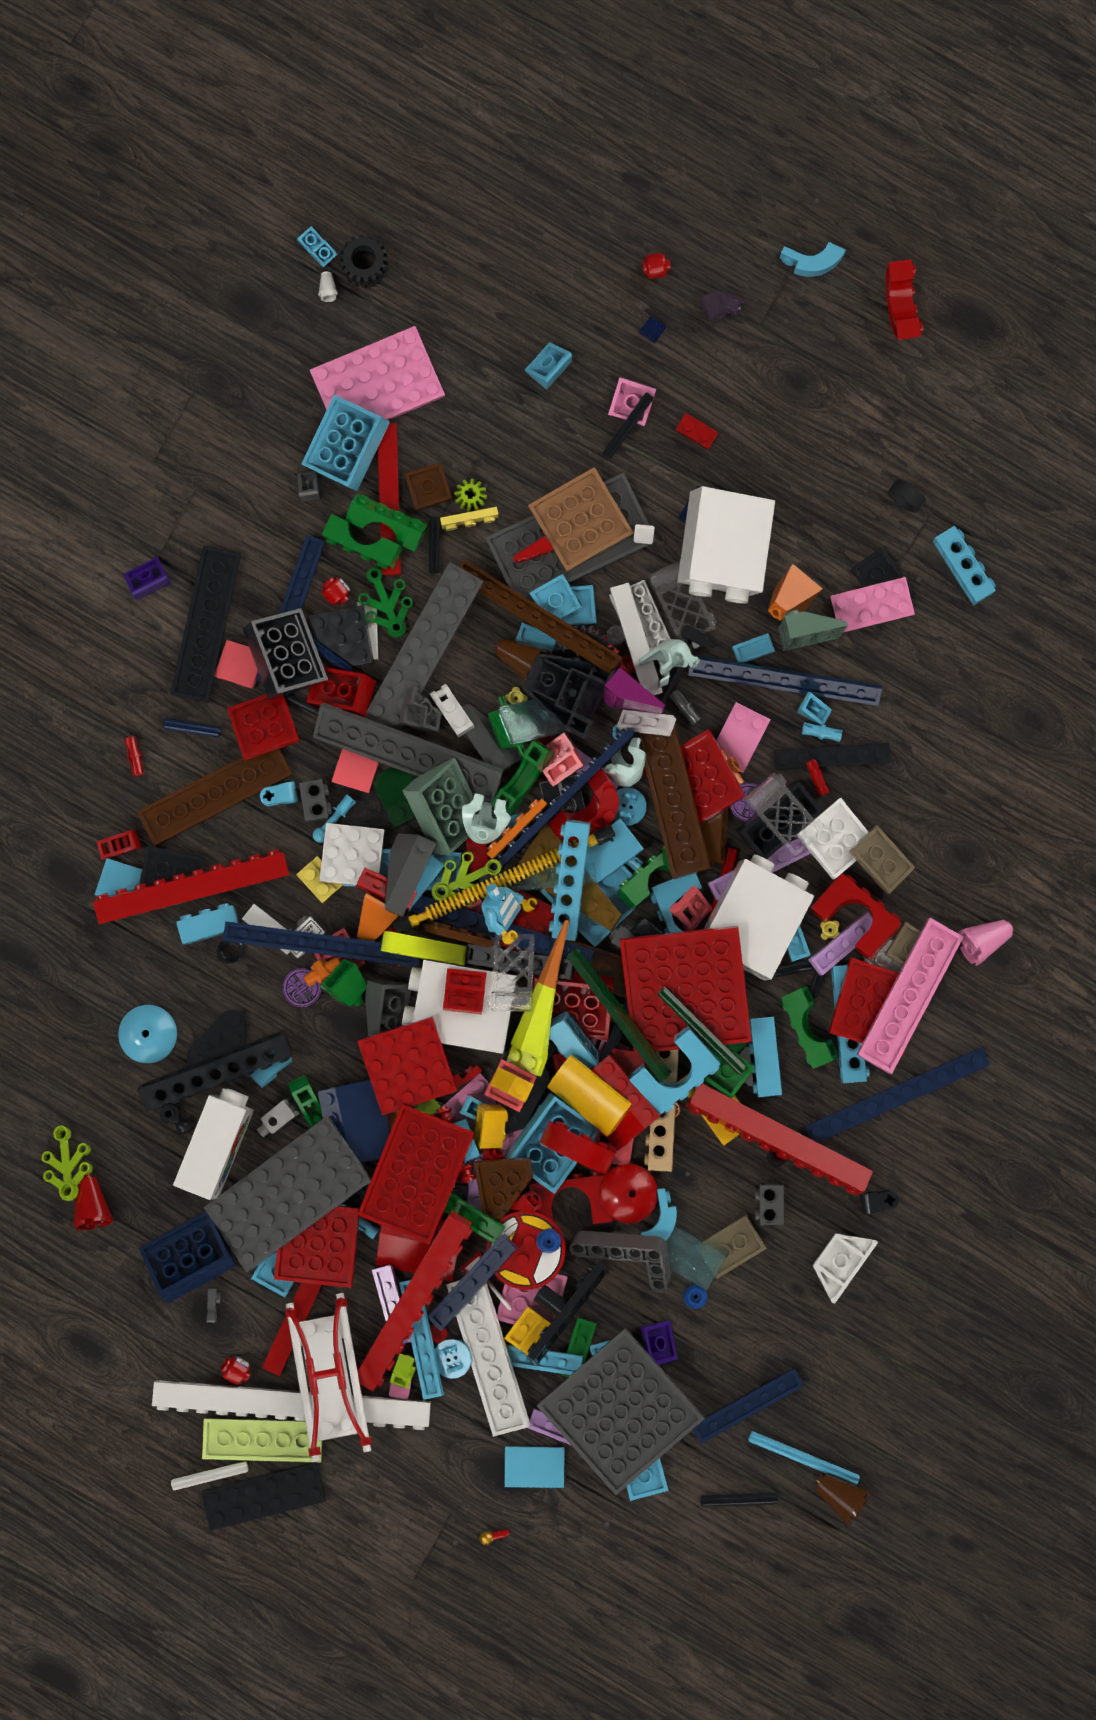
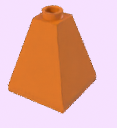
(792, 593)
(374, 918)

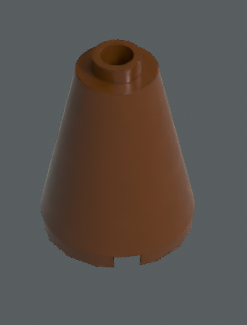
(518, 655)
(842, 1496)

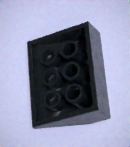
(284, 653)

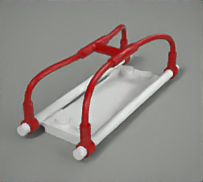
(328, 1377)

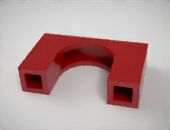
(845, 892)
(588, 1184)

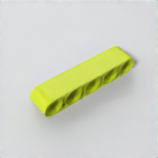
(423, 948)

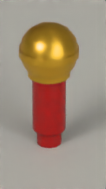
(488, 1537)

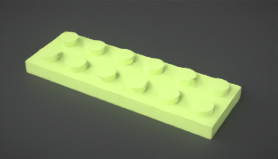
(256, 1440)

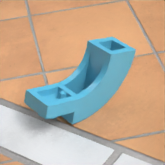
(813, 265)
(667, 1217)

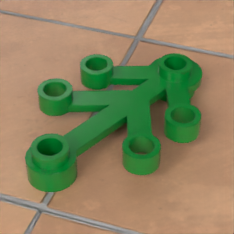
(386, 605)

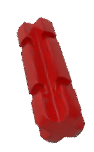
(817, 777)

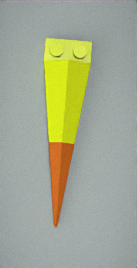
(532, 1035)

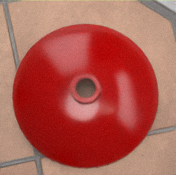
(616, 1198)

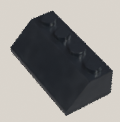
(761, 838)

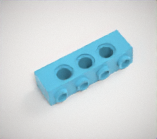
(974, 592)

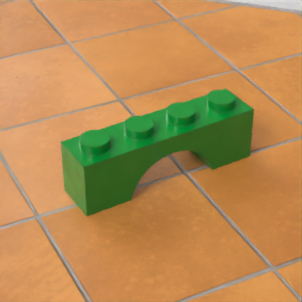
(407, 530)
(383, 552)
(532, 765)
(636, 889)
(817, 1050)

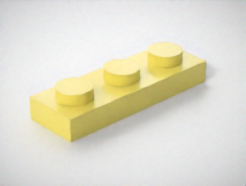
(469, 519)

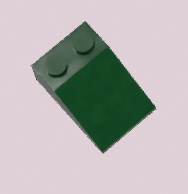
(389, 788)

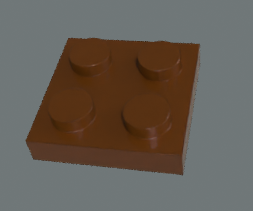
(428, 486)

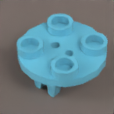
(632, 798)
(455, 1367)

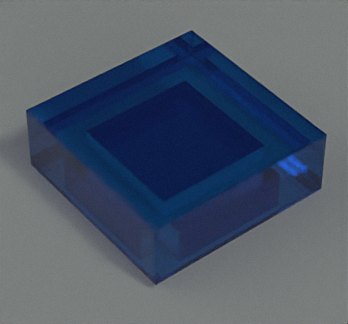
(652, 330)

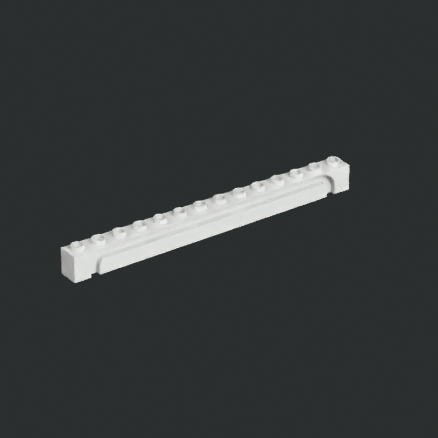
(280, 1403)

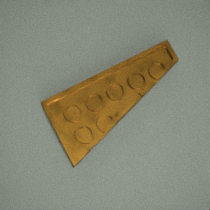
(593, 901)

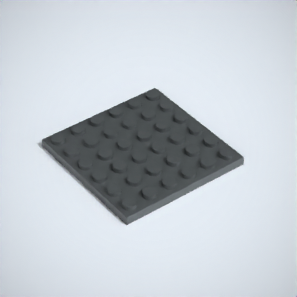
(620, 1411)

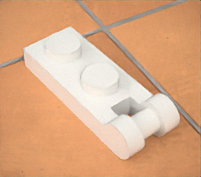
(452, 711)

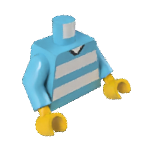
(501, 909)

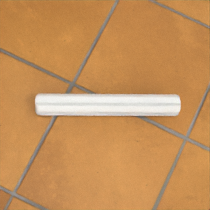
(210, 1475)

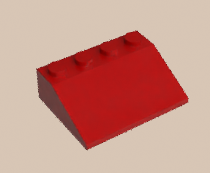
(582, 1005)
(639, 1114)
(406, 1252)

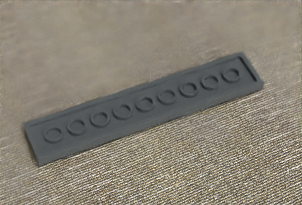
(425, 644)
(400, 749)

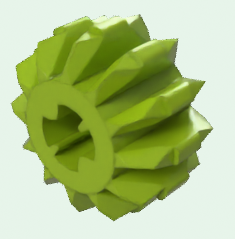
(477, 492)

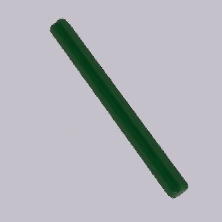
(722, 1051)

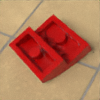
(464, 991)

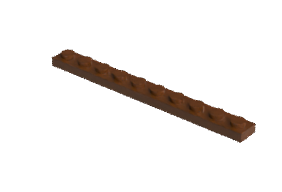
(544, 620)

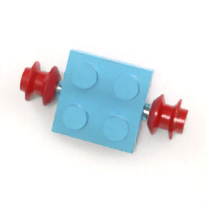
(466, 1173)

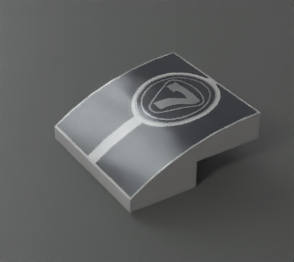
(549, 793)

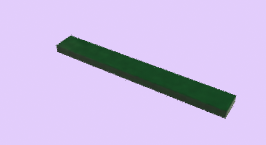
(618, 1014)

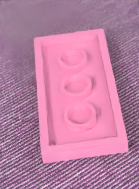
(873, 604)

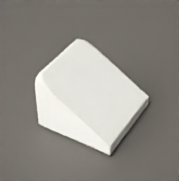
(643, 534)

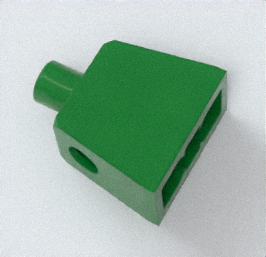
(345, 984)

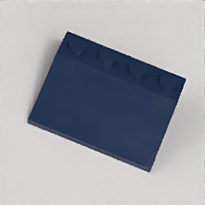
(357, 1118)
(187, 1257)

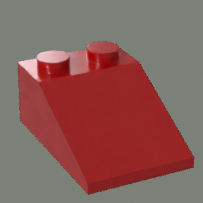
(344, 690)

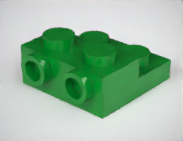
(726, 1079)

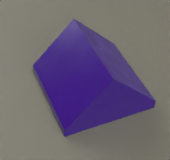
(146, 578)
(659, 1341)

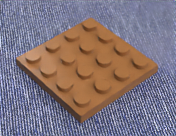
(580, 519)

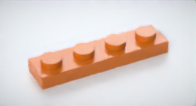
(510, 834)

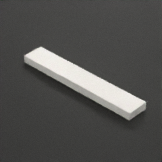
(635, 637)

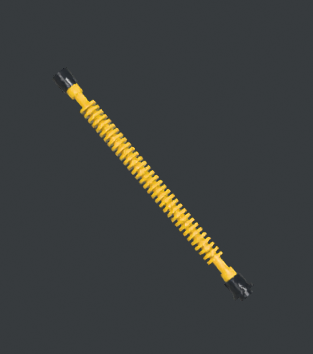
(407, 923)

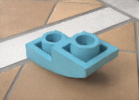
(316, 246)
(263, 1077)

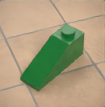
(306, 1100)

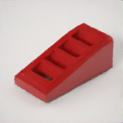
(537, 549)
(134, 841)

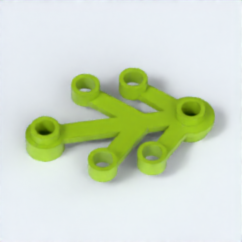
(462, 880)
(67, 1165)

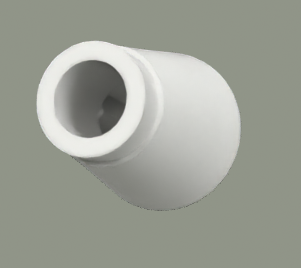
(327, 287)

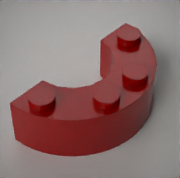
(900, 300)
(599, 811)
(578, 1148)

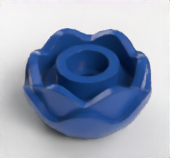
(548, 1234)
(689, 1299)

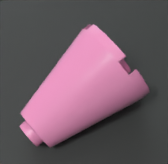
(984, 940)

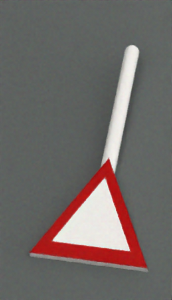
(470, 1263)

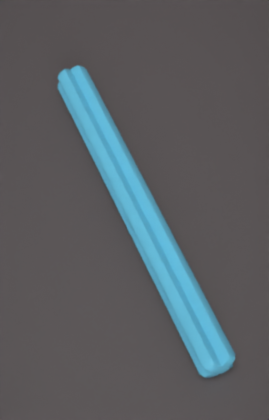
(803, 1458)

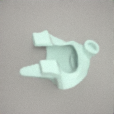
(669, 655)
(624, 773)
(483, 827)

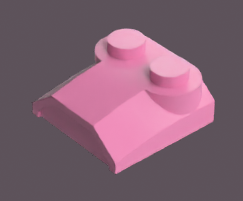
(626, 398)

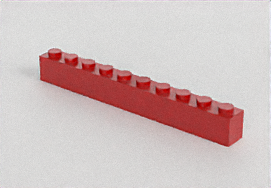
(190, 887)
(780, 1139)
(413, 1299)

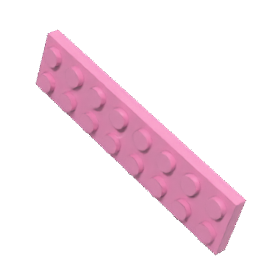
(909, 995)

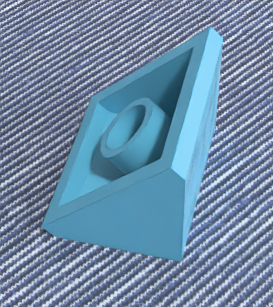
(549, 365)

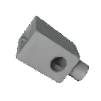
(284, 1114)

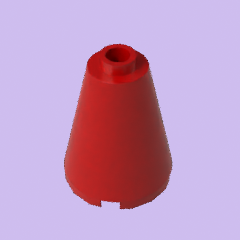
(90, 1206)

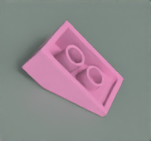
(742, 734)

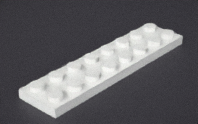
(491, 1364)

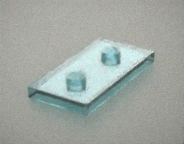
(527, 722)

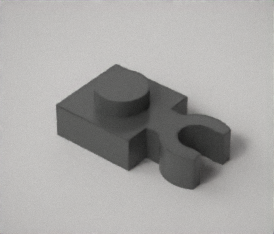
(214, 1298)

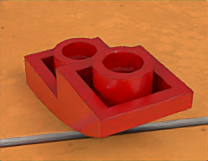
(480, 855)
(469, 1074)

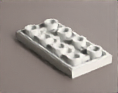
(649, 616)

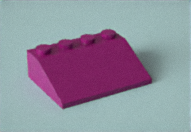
(628, 694)

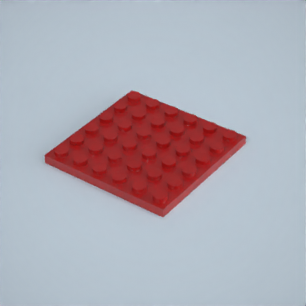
(700, 971)

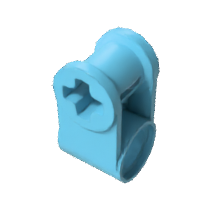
(283, 794)

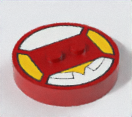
(528, 1265)

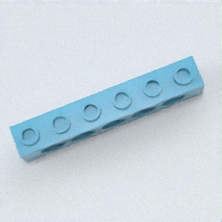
(581, 831)
(847, 1073)

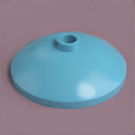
(161, 1034)

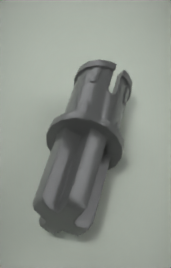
(685, 707)

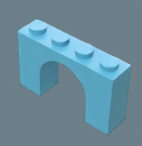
(667, 894)
(664, 1095)

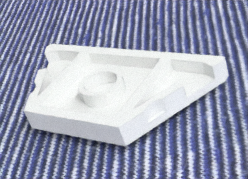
(841, 1262)

